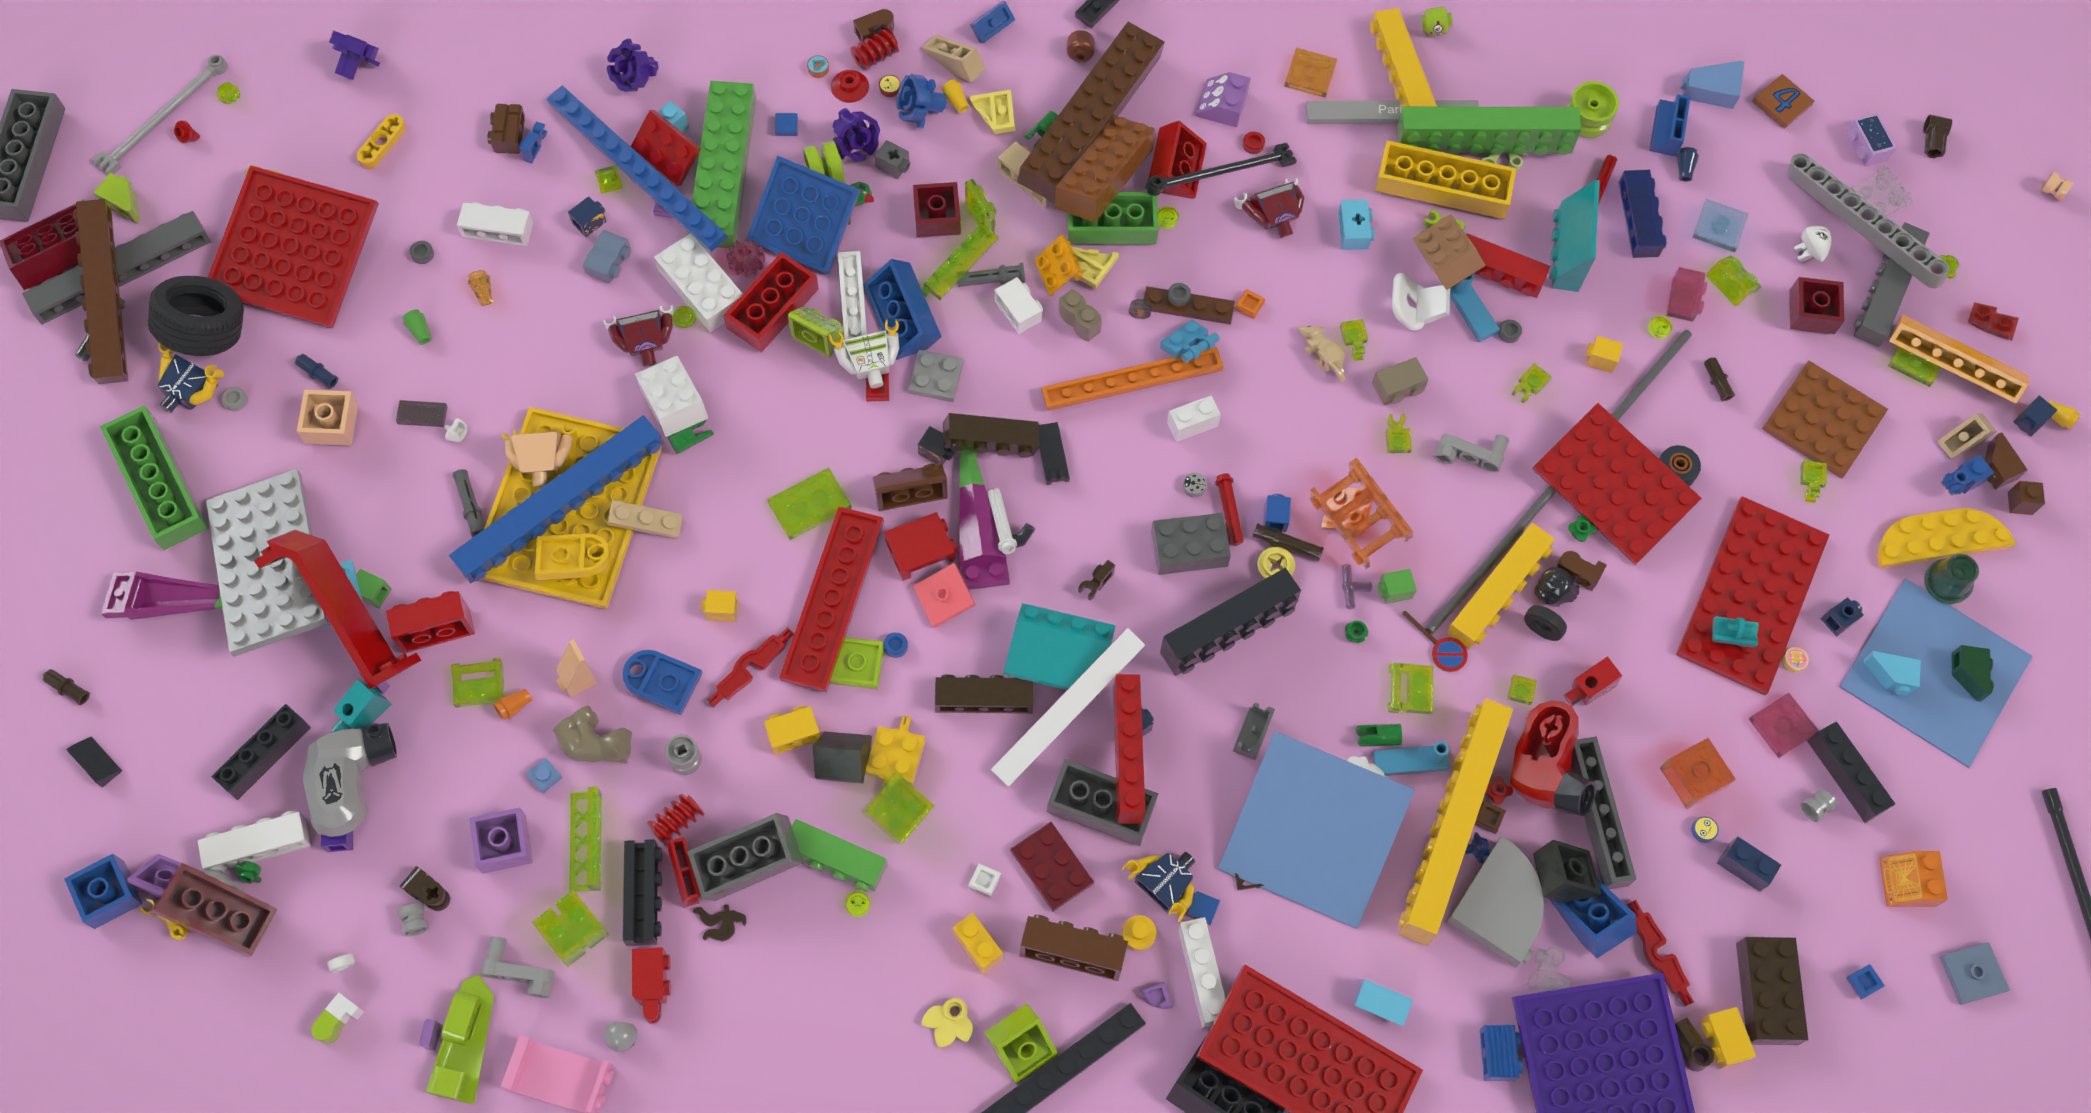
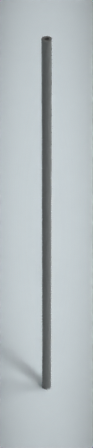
(1549, 492)

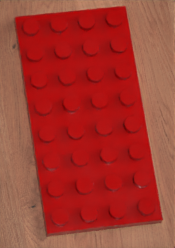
(1759, 577)
(1303, 1053)

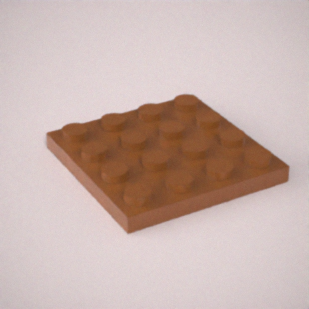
(1825, 419)

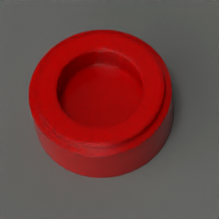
(1253, 142)

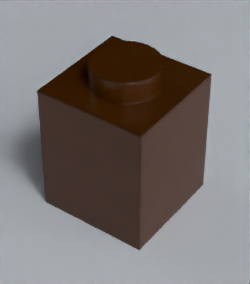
(2026, 497)

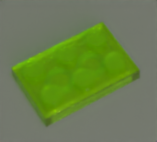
(808, 503)

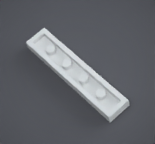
(852, 294)

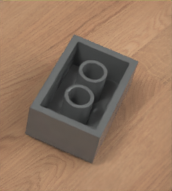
(1190, 543)

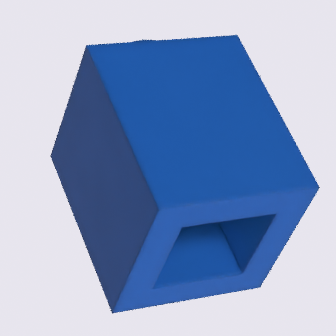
(1277, 512)

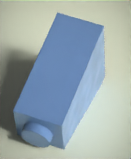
(1714, 84)

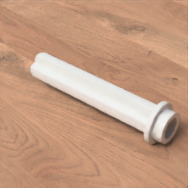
(1007, 543)

